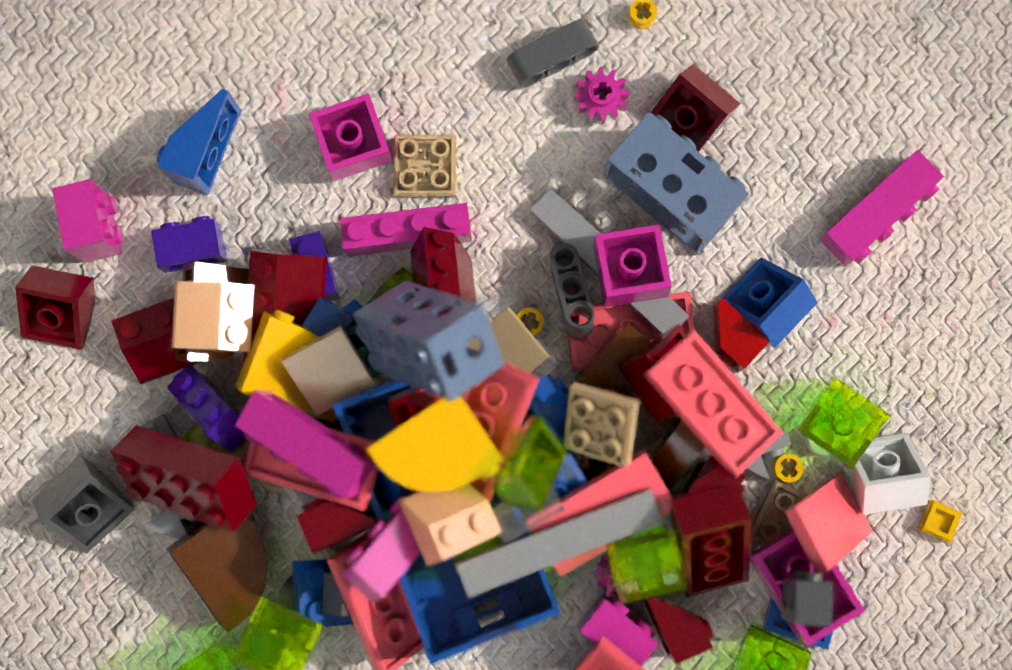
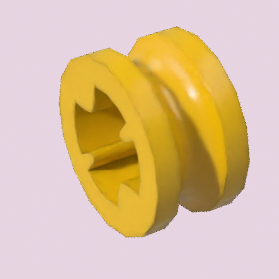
(642, 23)
(539, 319)
(777, 468)

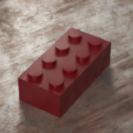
(184, 478)
(713, 538)

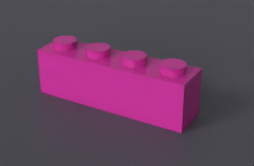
(882, 208)
(401, 228)
(306, 444)
(385, 555)

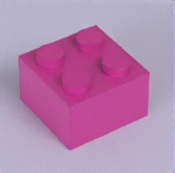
(350, 137)
(87, 221)
(632, 265)
(610, 620)

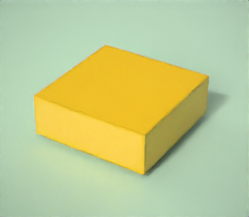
(940, 521)

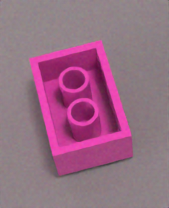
(779, 560)

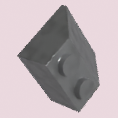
(82, 505)

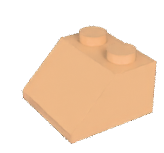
(212, 316)
(449, 521)

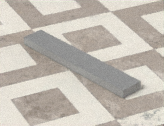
(572, 228)
(559, 542)

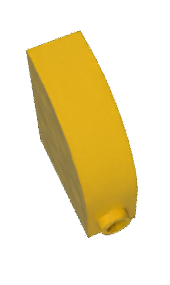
(264, 368)
(438, 449)

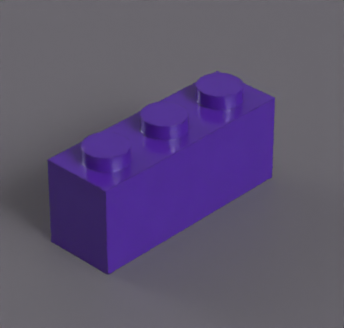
(208, 407)

